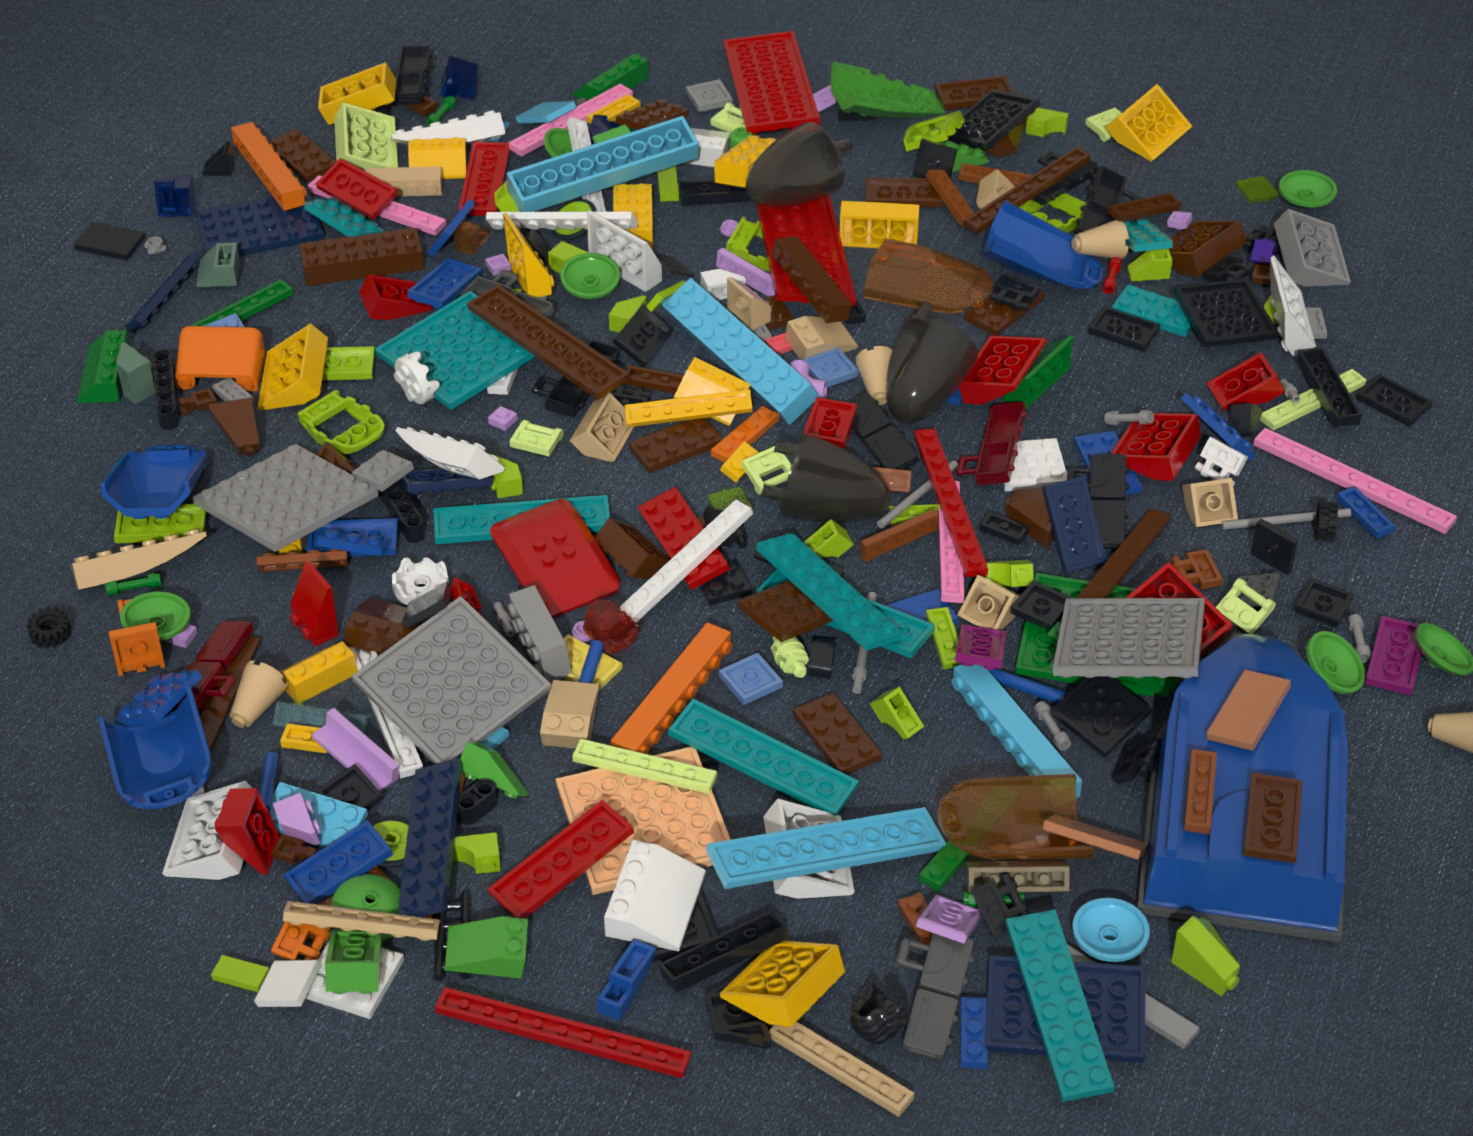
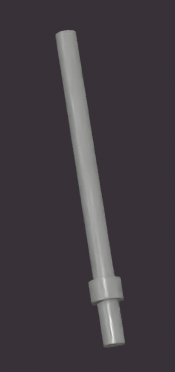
(909, 500)
(1280, 519)
(860, 671)

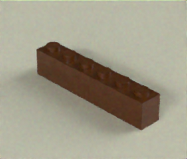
(811, 279)

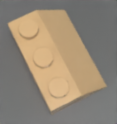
(602, 429)

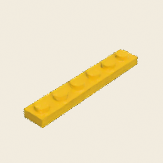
(688, 408)

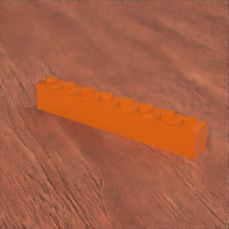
(268, 166)
(674, 690)

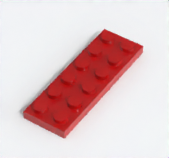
(484, 176)
(674, 528)
(560, 860)

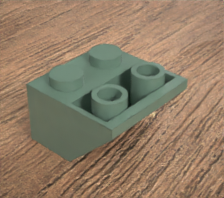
(219, 266)
(135, 374)

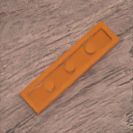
(748, 431)

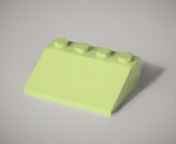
(364, 137)

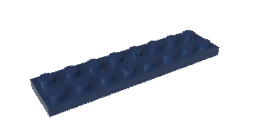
(430, 839)

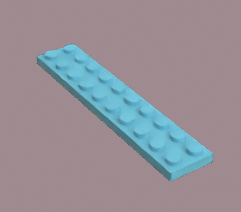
(824, 847)

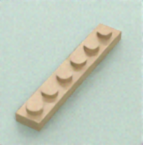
(354, 919)
(843, 1067)

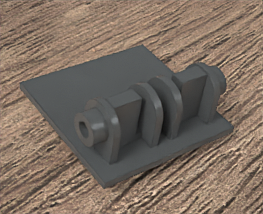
(1263, 584)

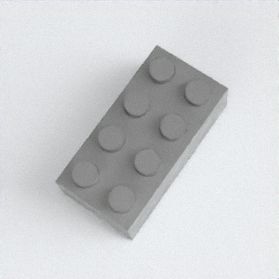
(539, 634)

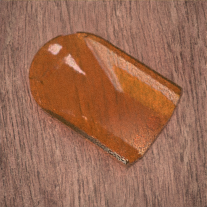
(916, 274)
(1005, 813)

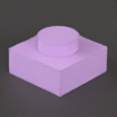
(1179, 220)
(497, 263)
(502, 418)
(185, 637)

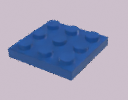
(157, 698)

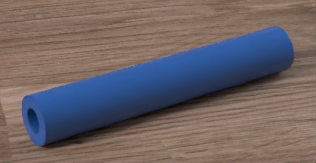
(591, 662)
(1028, 686)
(268, 778)

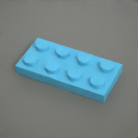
(332, 815)

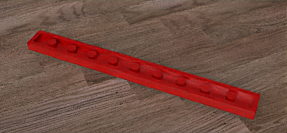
(950, 503)
(563, 1032)

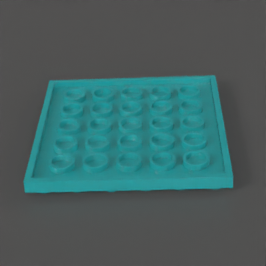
(458, 350)

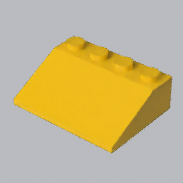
(1149, 124)
(525, 262)
(294, 370)
(785, 981)

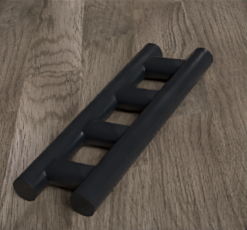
(440, 944)

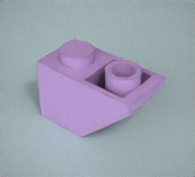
(296, 819)

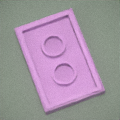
(949, 919)

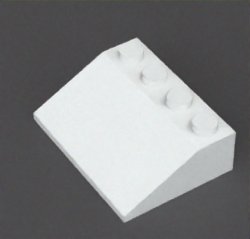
(711, 146)
(631, 254)
(1290, 311)
(788, 816)
(196, 844)
(653, 897)

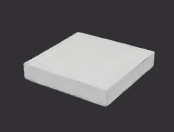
(287, 983)

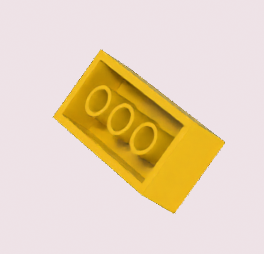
(364, 89)
(735, 164)
(638, 200)
(872, 222)

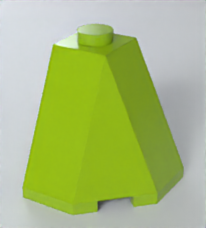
(1205, 955)

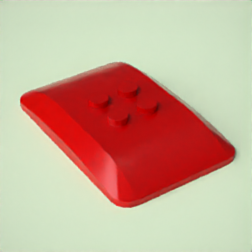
(557, 555)

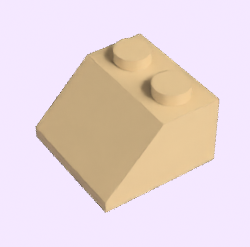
(992, 187)
(747, 305)
(1210, 502)
(988, 604)

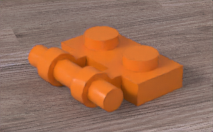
(292, 939)

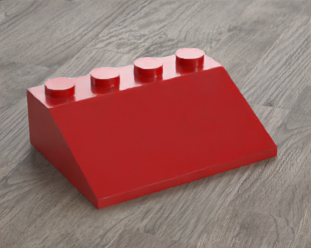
(999, 367)
(1160, 446)
(1172, 584)

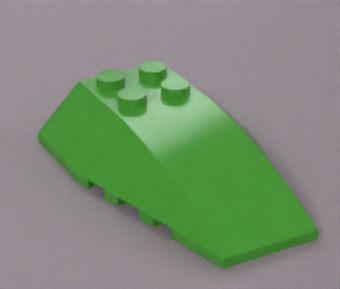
(879, 97)

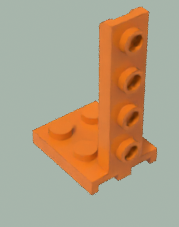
(136, 646)

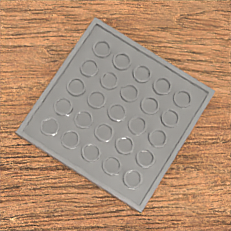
(285, 497)
(1130, 637)
(451, 682)

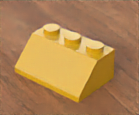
(445, 152)
(706, 379)
(319, 672)

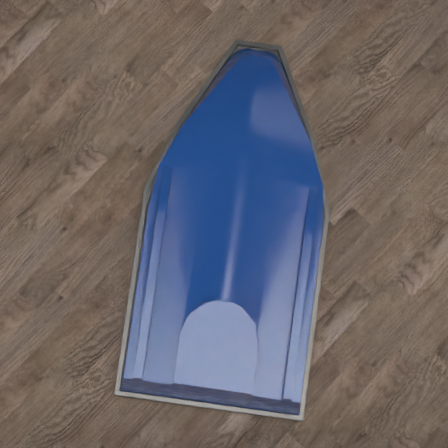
(1207, 873)

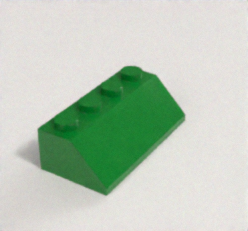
(627, 72)
(1044, 372)
(100, 374)

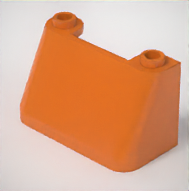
(220, 354)

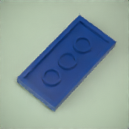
(444, 283)
(1219, 425)
(1103, 444)
(384, 528)
(339, 861)

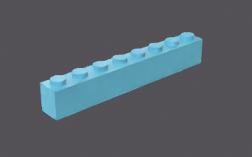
(1009, 723)

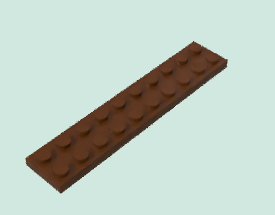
(548, 342)

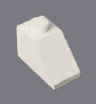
(716, 282)

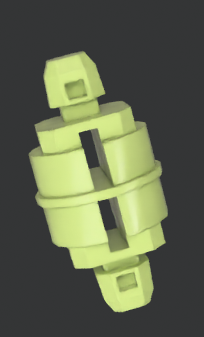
(790, 656)

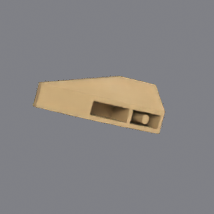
(130, 561)

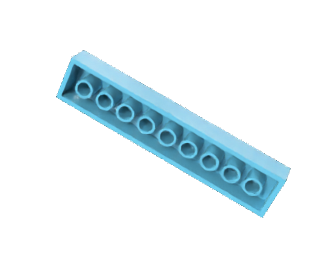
(602, 165)
(740, 351)

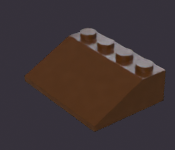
(1205, 244)
(377, 626)

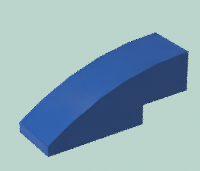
(625, 980)

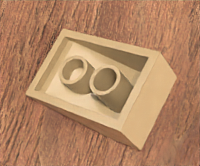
(813, 336)
(569, 713)

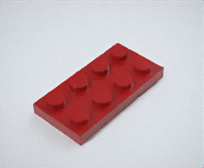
(356, 188)

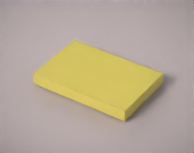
(577, 653)

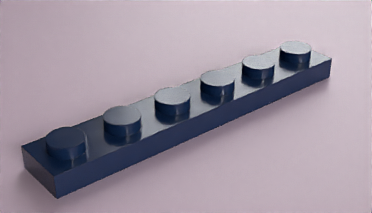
(160, 295)

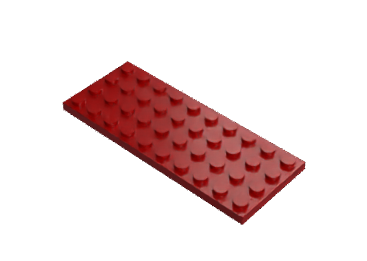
(770, 82)
(818, 231)

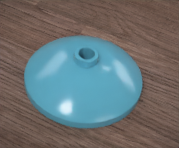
(1110, 929)

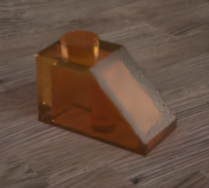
(469, 237)

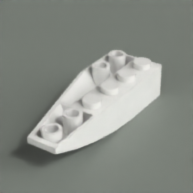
(472, 129)
(451, 454)

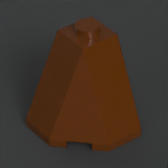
(237, 424)
(1030, 508)

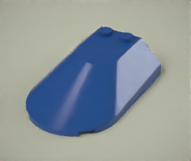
(1038, 249)
(153, 480)
(161, 760)

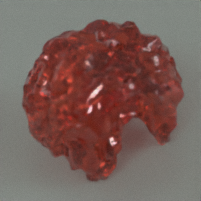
(610, 625)

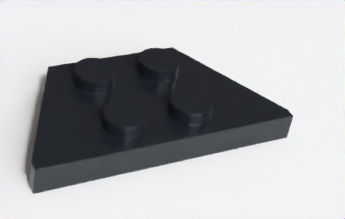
(734, 1024)

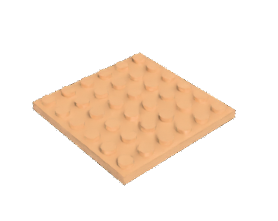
(659, 813)

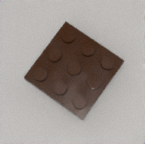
(783, 611)

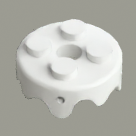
(413, 378)
(413, 574)

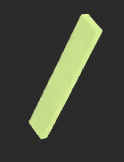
(1290, 411)
(644, 766)

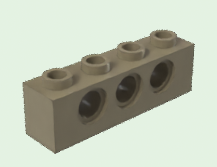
(1028, 875)

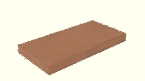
(1248, 710)
(1095, 836)

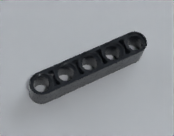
(165, 389)
(401, 507)

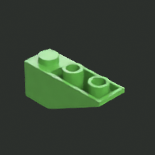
(966, 155)
(486, 763)

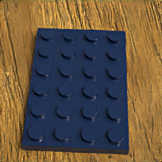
(257, 225)
(1112, 995)

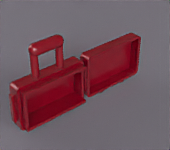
(998, 446)
(216, 655)

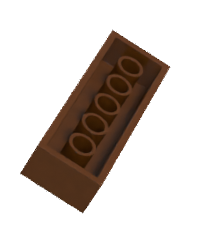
(361, 255)

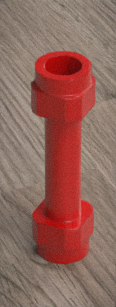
(1110, 283)

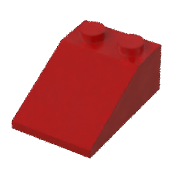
(388, 298)
(1246, 383)
(831, 421)
(314, 607)
(248, 827)

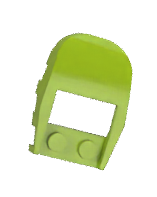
(943, 127)
(1063, 202)
(741, 240)
(354, 439)

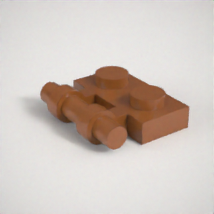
(1202, 567)

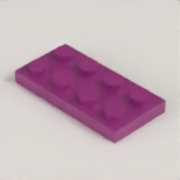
(981, 647)
(1394, 656)

